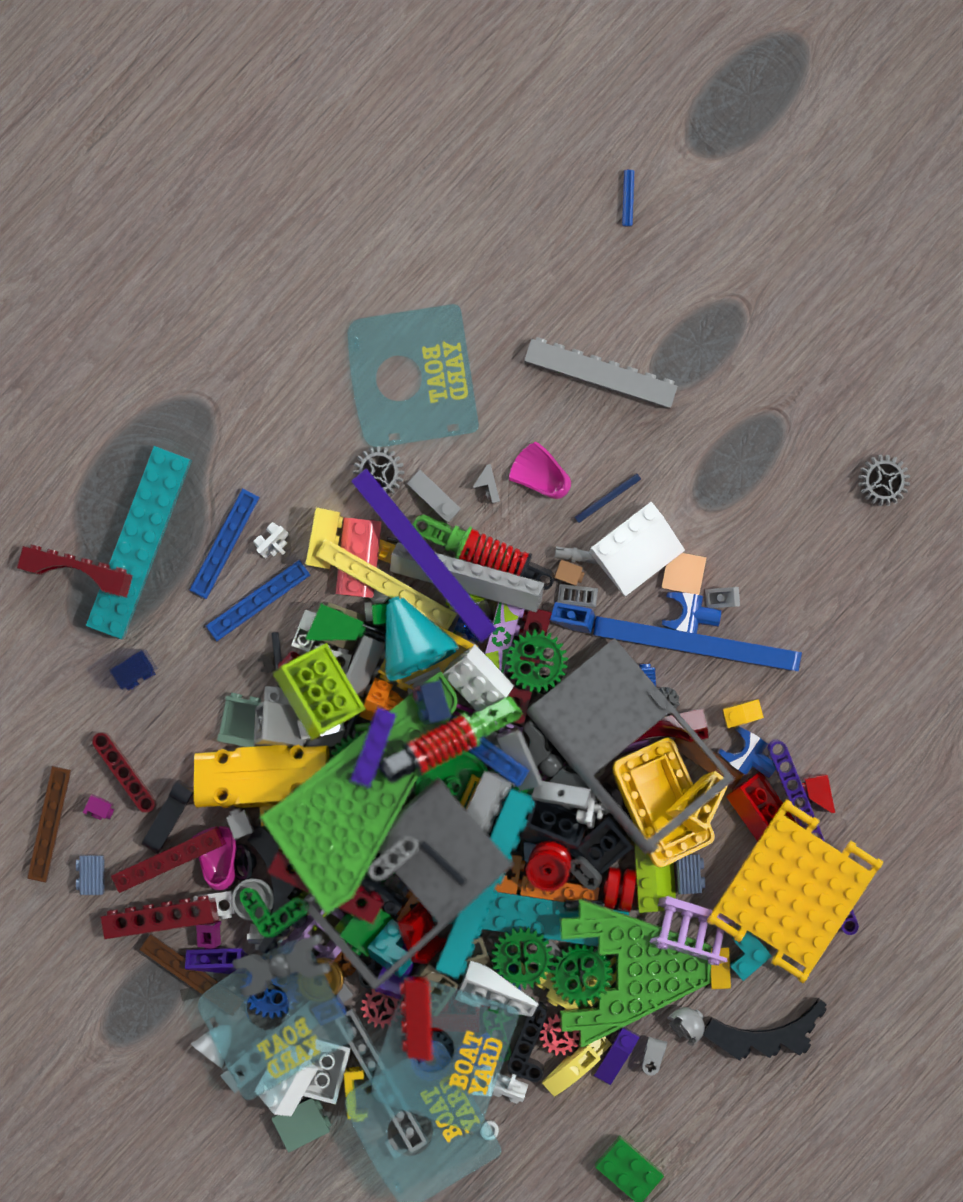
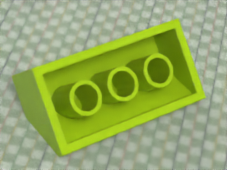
(652, 882)

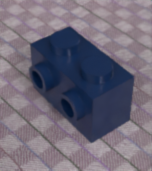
(431, 702)

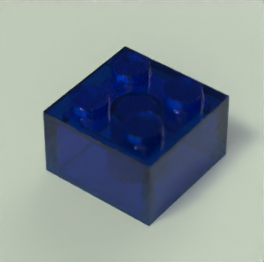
(133, 670)

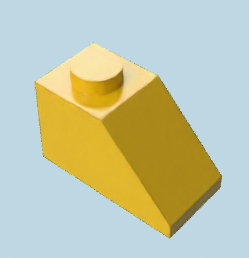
(742, 713)

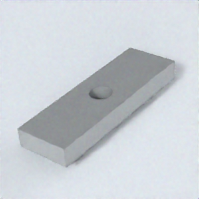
(553, 792)

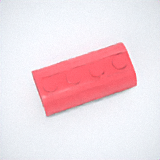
(362, 540)

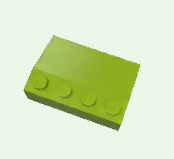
(319, 691)

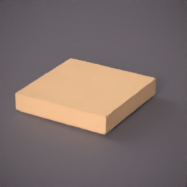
(684, 574)

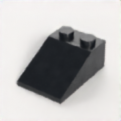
(553, 824)
(604, 844)

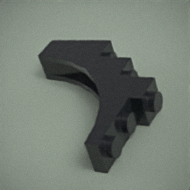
(283, 891)
(792, 1035)

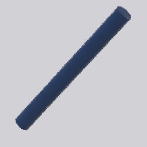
(607, 498)

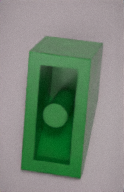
(379, 613)

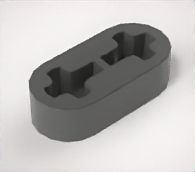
(585, 873)

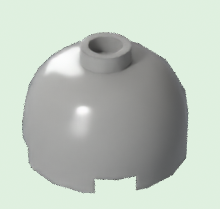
(687, 1023)

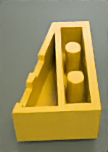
(700, 819)

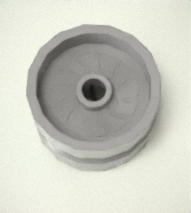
(264, 890)

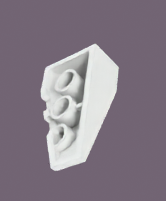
(488, 984)

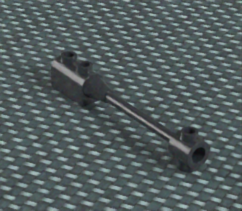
(391, 900)

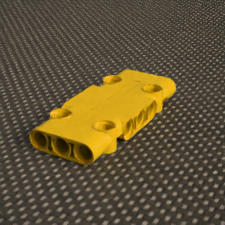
(254, 774)

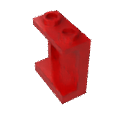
(414, 928)

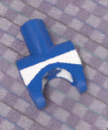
(692, 613)
(750, 755)

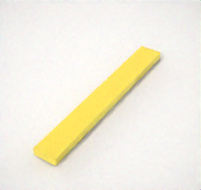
(385, 583)

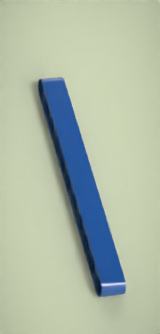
(697, 643)

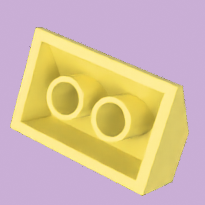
(324, 527)

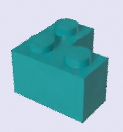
(387, 948)
(752, 958)

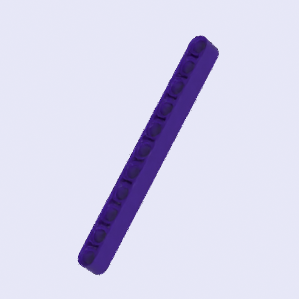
(424, 555)
(792, 794)

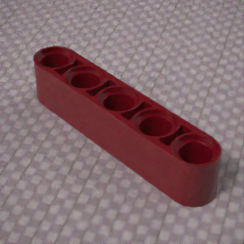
(115, 767)

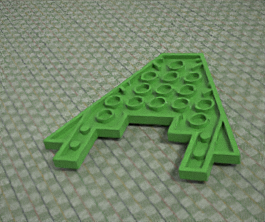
(644, 974)

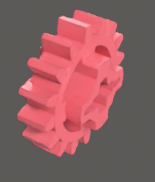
(372, 1004)
(555, 1041)

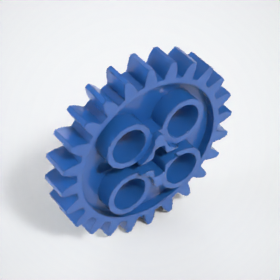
(268, 1005)

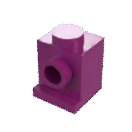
(99, 807)
(204, 938)

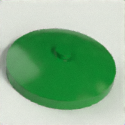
(454, 774)

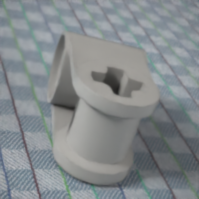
(653, 1052)

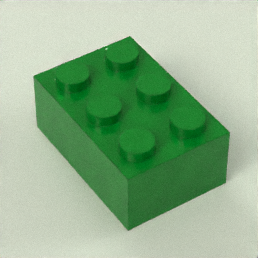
(629, 1170)

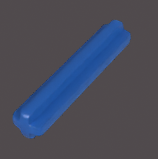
(628, 197)

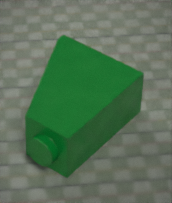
(334, 625)

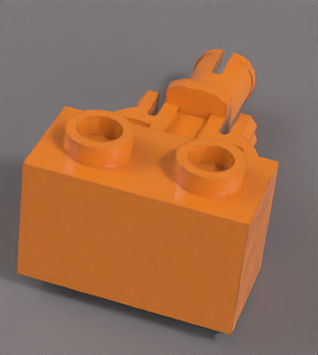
(380, 696)

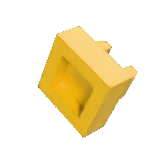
(385, 551)

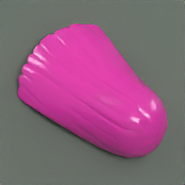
(540, 472)
(219, 864)

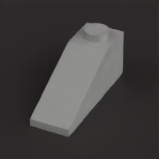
(434, 496)

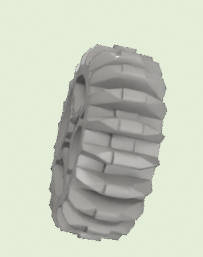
(879, 472)
(388, 486)

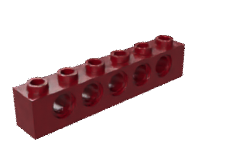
(542, 618)
(168, 859)
(366, 912)
(207, 914)

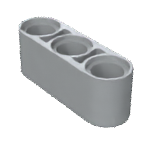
(385, 860)

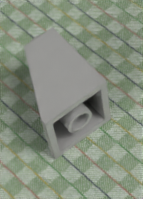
(276, 725)

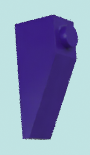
(213, 960)
(616, 1055)

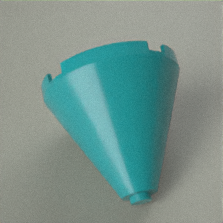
(413, 640)

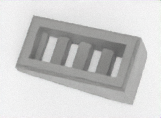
(562, 587)

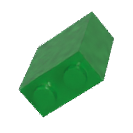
(360, 932)

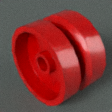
(548, 866)
(621, 889)

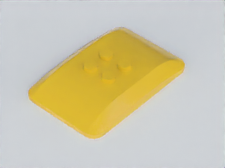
(650, 785)

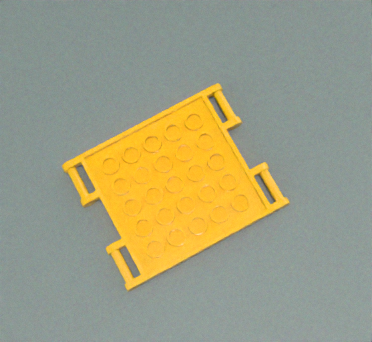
(794, 891)

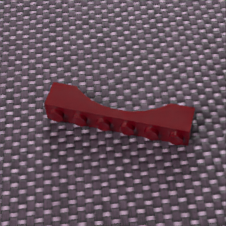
(41, 562)
(670, 727)

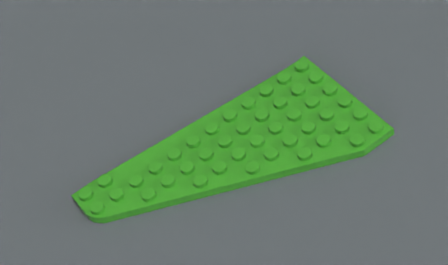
(337, 827)

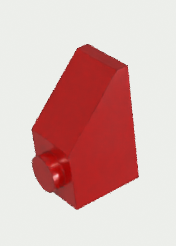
(819, 791)

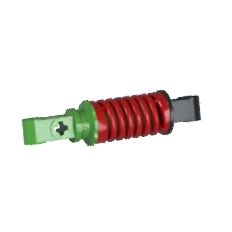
(484, 552)
(448, 740)

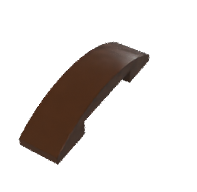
(695, 753)

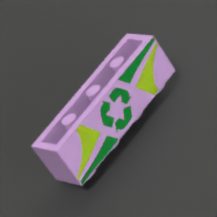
(500, 640)

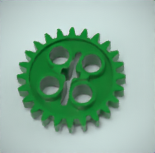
(533, 678)
(538, 956)
(565, 978)

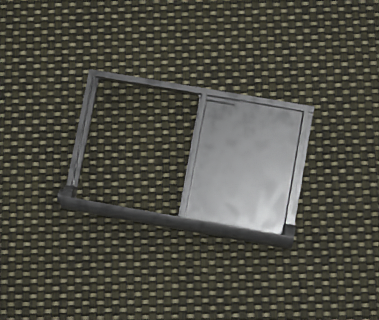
(601, 714)
(458, 839)

